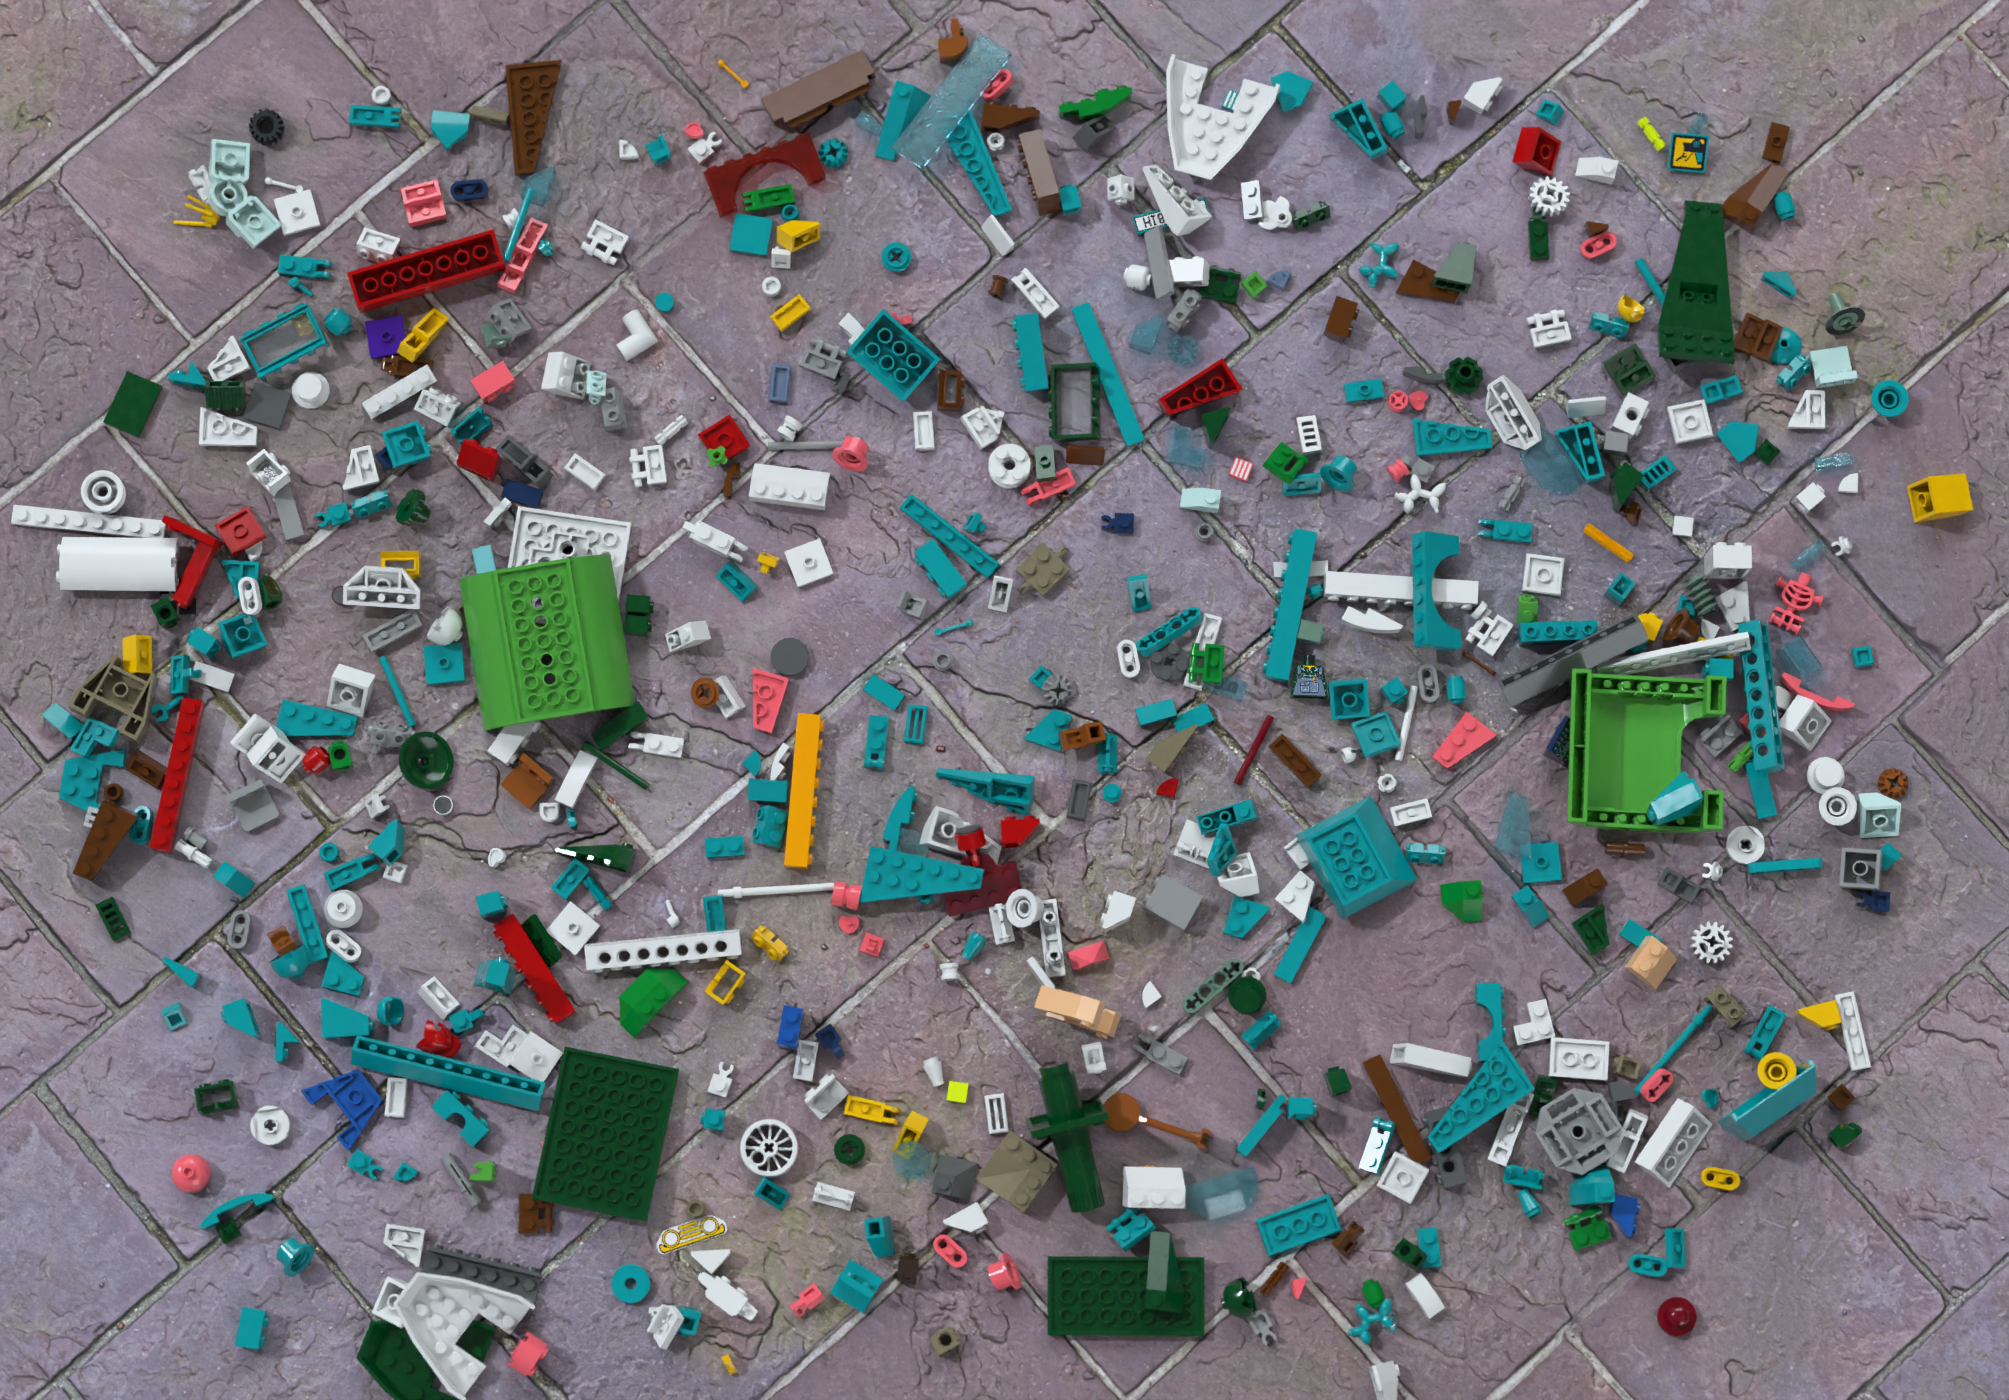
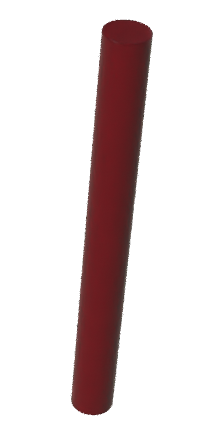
(1253, 750)

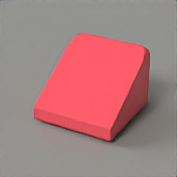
(1297, 1287)

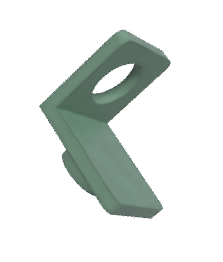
(493, 338)

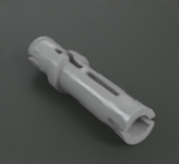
(473, 1199)

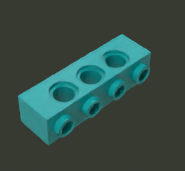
(1555, 632)

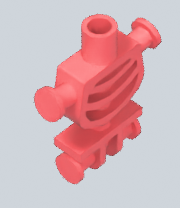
(1800, 590)

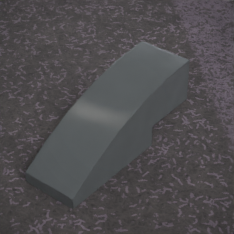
(524, 462)

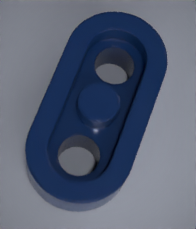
(469, 188)

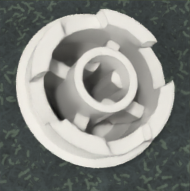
(343, 908)

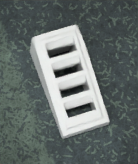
(1310, 449)

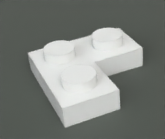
(1539, 1027)
(503, 1049)

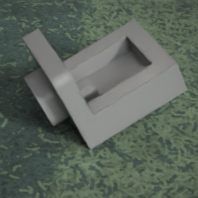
(912, 605)

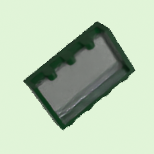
(1075, 402)

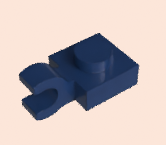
(829, 1038)

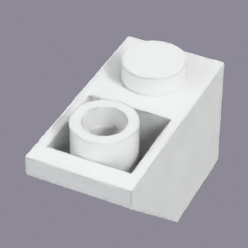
(1480, 94)
(688, 635)

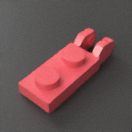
(1063, 481)

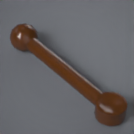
(1465, 653)

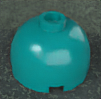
(292, 963)

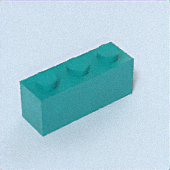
(939, 569)

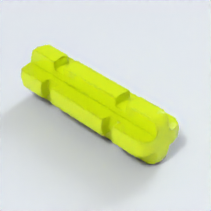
(1651, 133)

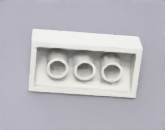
(789, 486)
(1673, 1142)

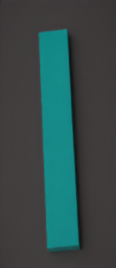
(1108, 374)

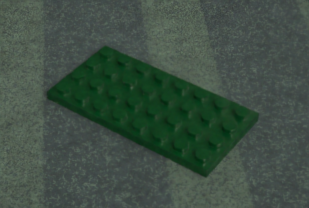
(1109, 1294)

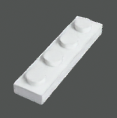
(399, 391)

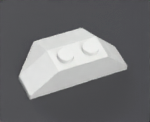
(1512, 414)
(382, 588)

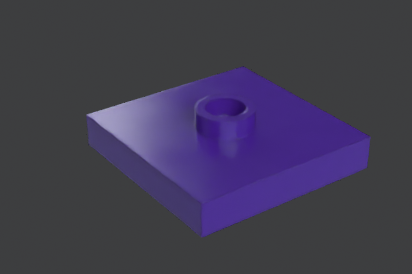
(385, 336)

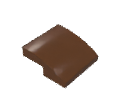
(1757, 337)

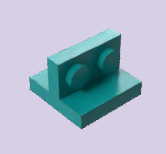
(856, 1286)

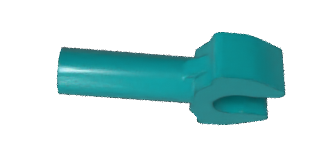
(166, 709)

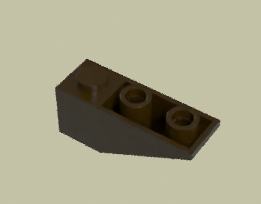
(908, 1268)

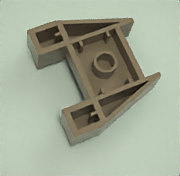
(121, 693)

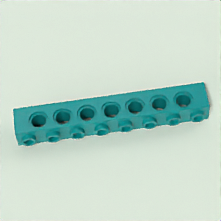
(1773, 760)

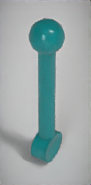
(938, 631)

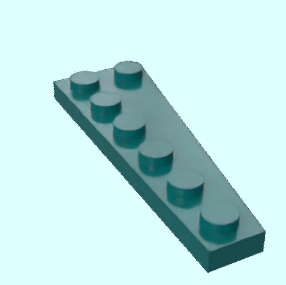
(974, 158)

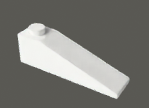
(1177, 208)

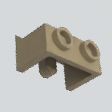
(1726, 1005)

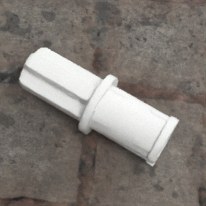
(193, 853)

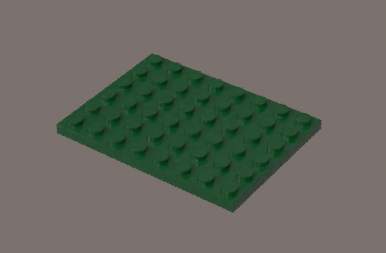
(605, 1134)

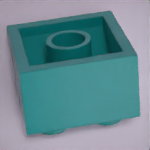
(241, 1017)

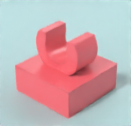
(872, 945)

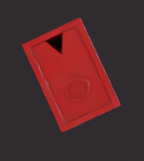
(198, 564)

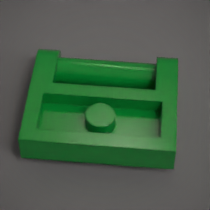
(1281, 458)

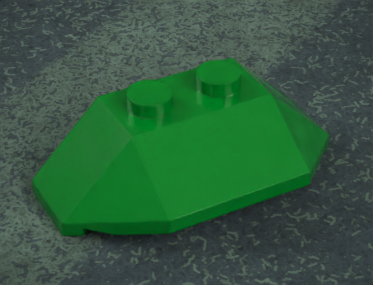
(648, 997)

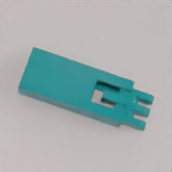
(1261, 1127)

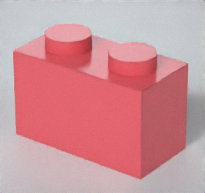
(493, 382)

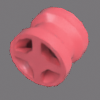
(1400, 398)
(1398, 470)

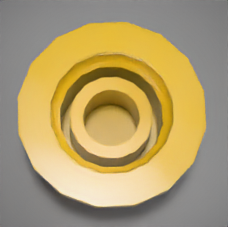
(1776, 1070)

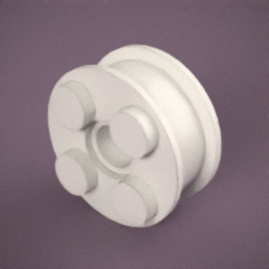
(1009, 454)
(112, 501)

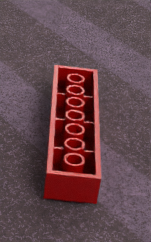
(426, 271)

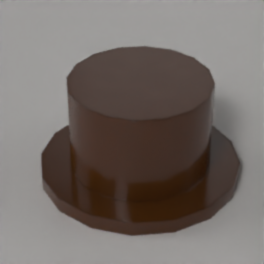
(1681, 628)

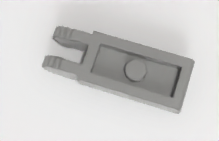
(1161, 1055)

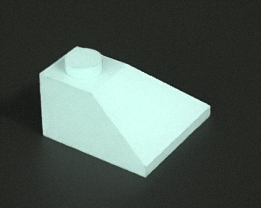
(1878, 815)

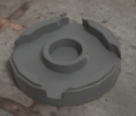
(789, 656)

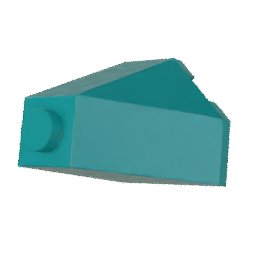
(1676, 800)
(1593, 1188)

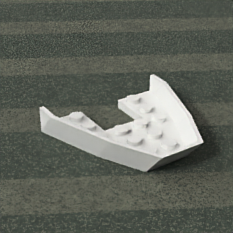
(1204, 136)
(438, 1313)

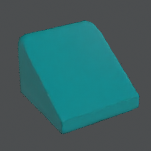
(1550, 112)
(1890, 856)
(174, 1016)

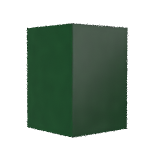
(1213, 423)

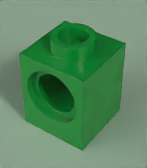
(344, 763)

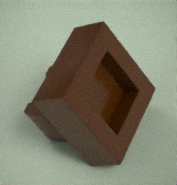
(1632, 514)

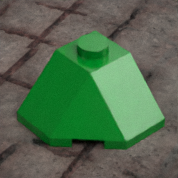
(1463, 899)

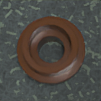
(109, 788)

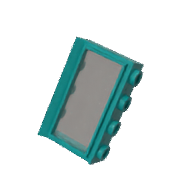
(284, 340)

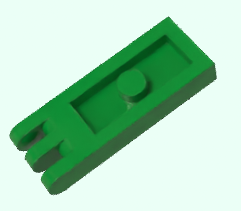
(769, 198)

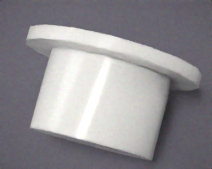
(310, 390)
(1825, 774)
(1837, 806)
(1024, 908)

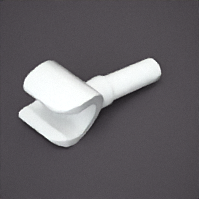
(673, 919)

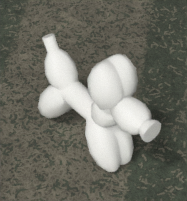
(1417, 491)

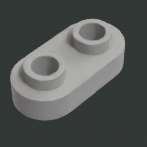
(1428, 683)
(239, 929)

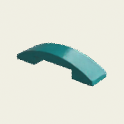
(214, 1219)

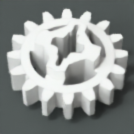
(1549, 196)
(1702, 940)

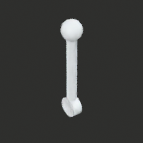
(268, 180)

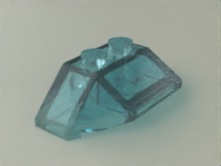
(1551, 465)
(1222, 1194)

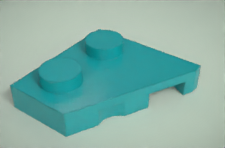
(239, 569)
(1047, 731)
(1222, 850)
(1243, 916)
(342, 976)

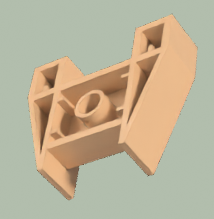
(1078, 1011)

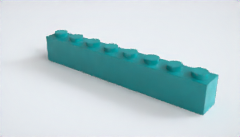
(1290, 605)

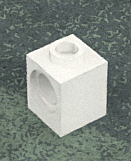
(1809, 497)

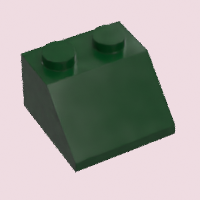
(1623, 483)

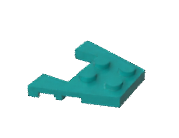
(83, 778)

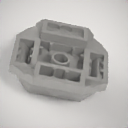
(1598, 1127)

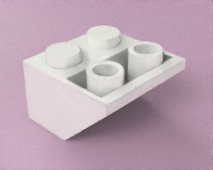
(565, 375)
(1119, 911)

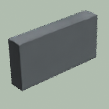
(1078, 799)

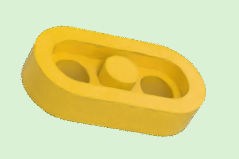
(1719, 1178)

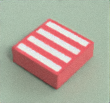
(1240, 469)

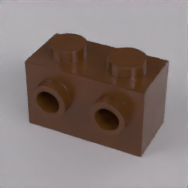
(1340, 319)

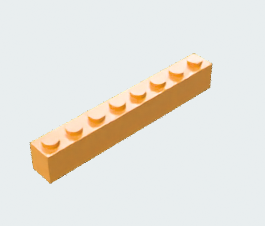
(803, 790)

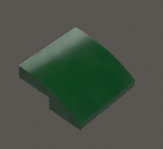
(1628, 369)

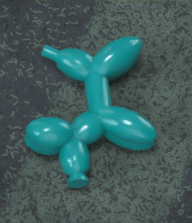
(1390, 272)
(1364, 1314)

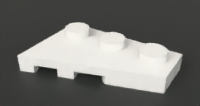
(224, 431)

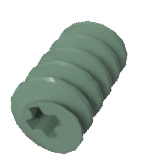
(1701, 595)

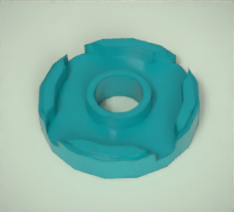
(619, 1280)

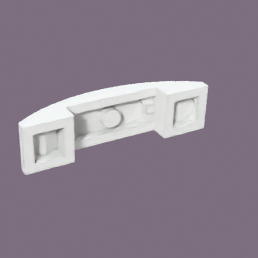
(1509, 1130)

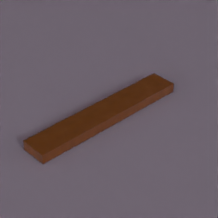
(1396, 1109)

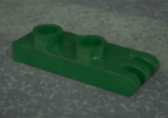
(541, 940)

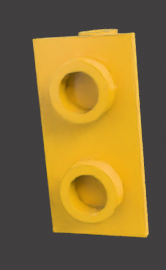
(775, 950)

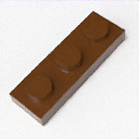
(1295, 761)

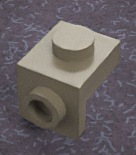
(1626, 1066)

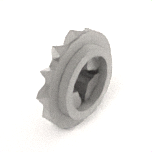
(1051, 683)

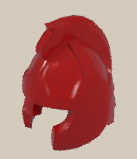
(439, 1042)

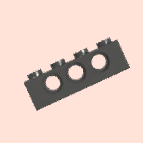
(1444, 1178)

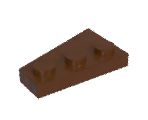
(1418, 284)

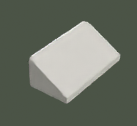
(998, 235)
(1586, 407)
(729, 700)
(438, 998)

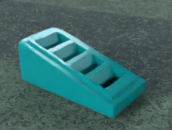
(1646, 484)
(189, 976)

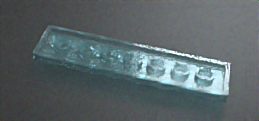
(951, 101)

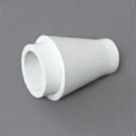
(934, 1070)

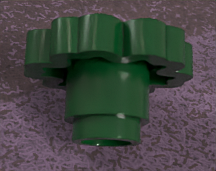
(1463, 376)
(412, 508)

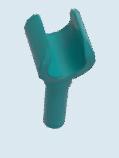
(295, 283)

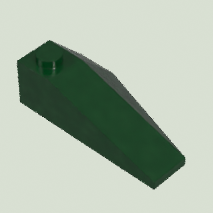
(609, 856)

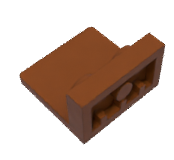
(527, 781)

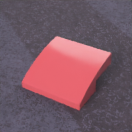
(423, 203)

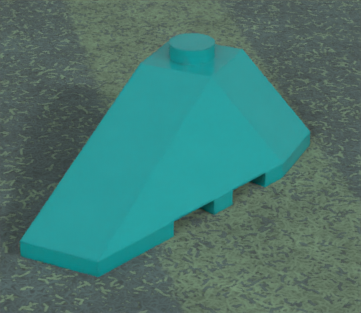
(902, 109)

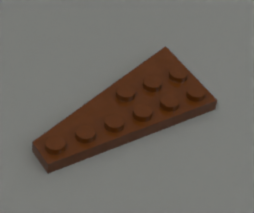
(530, 100)

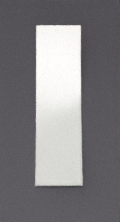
(1317, 568)

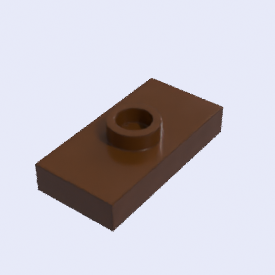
(1775, 142)

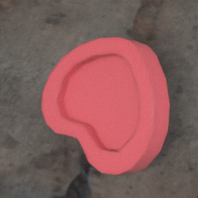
(693, 130)
(1417, 400)
(848, 924)

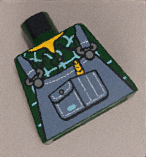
(1309, 680)

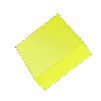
(957, 1092)

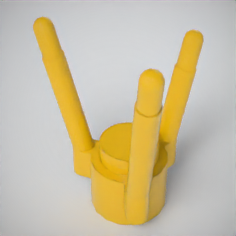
(210, 217)

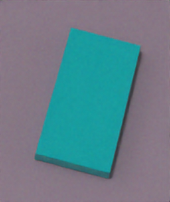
(1298, 1225)

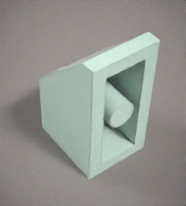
(1200, 499)

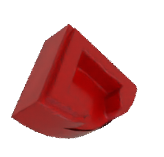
(1168, 788)

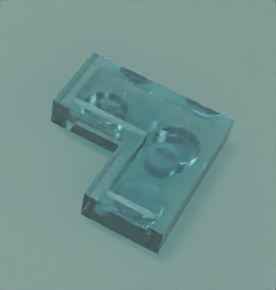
(1180, 452)

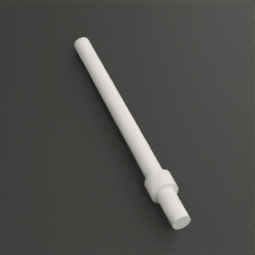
(738, 892)

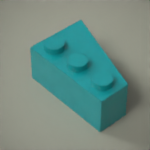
(1360, 128)
(1582, 448)

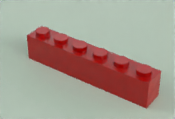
(534, 968)

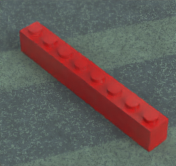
(177, 775)

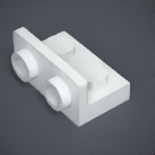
(376, 246)
(437, 405)

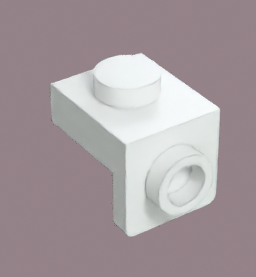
(1094, 1057)

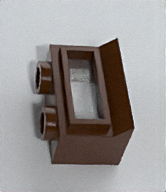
(949, 390)

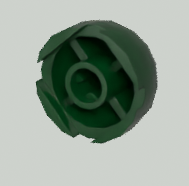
(1238, 1299)

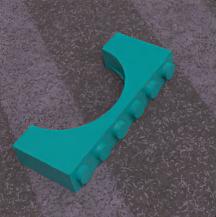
(1429, 627)

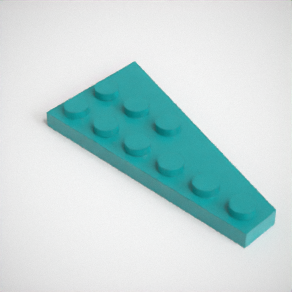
(1489, 1092)

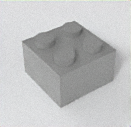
(1861, 869)

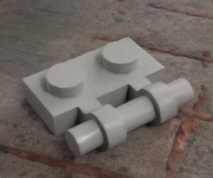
(820, 363)

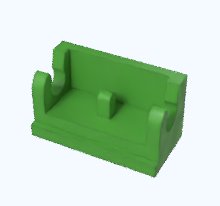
(487, 1172)

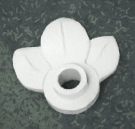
(1273, 212)

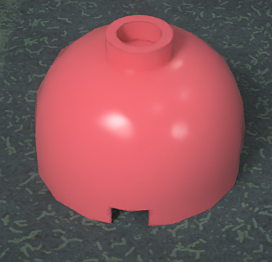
(191, 1173)

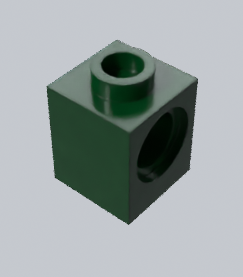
(162, 605)
(1413, 1259)

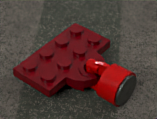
(997, 882)

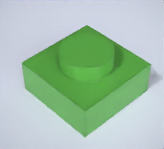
(1253, 284)

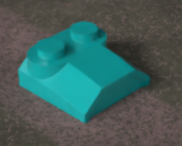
(241, 635)
(1348, 698)

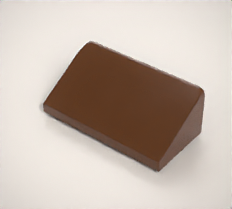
(1085, 455)
(147, 769)

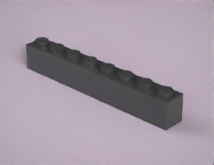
(1580, 655)

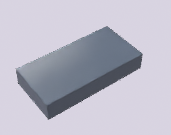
(779, 383)

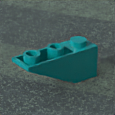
(1232, 815)

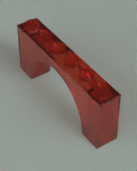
(796, 153)

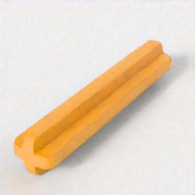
(1608, 543)

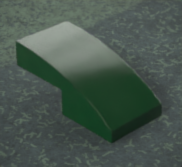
(1542, 1093)

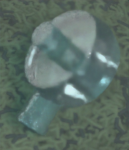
(1395, 1321)

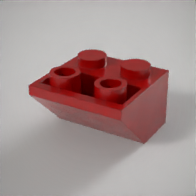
(479, 460)
(1017, 832)

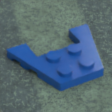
(354, 1097)

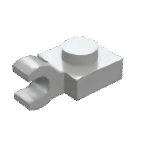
(1419, 468)

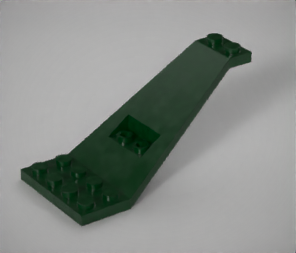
(1697, 300)

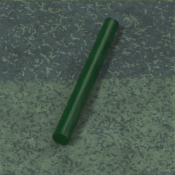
(615, 765)

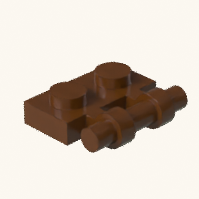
(529, 1215)

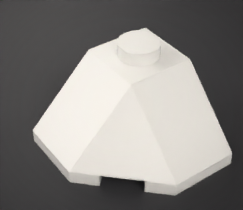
(1240, 876)

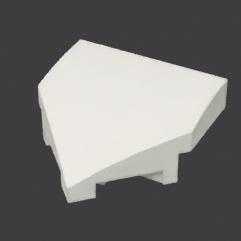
(983, 425)
(664, 1324)

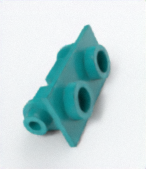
(1601, 323)
(1801, 366)
(379, 502)
(1107, 754)
(1434, 854)
(1261, 1029)
(1515, 1176)

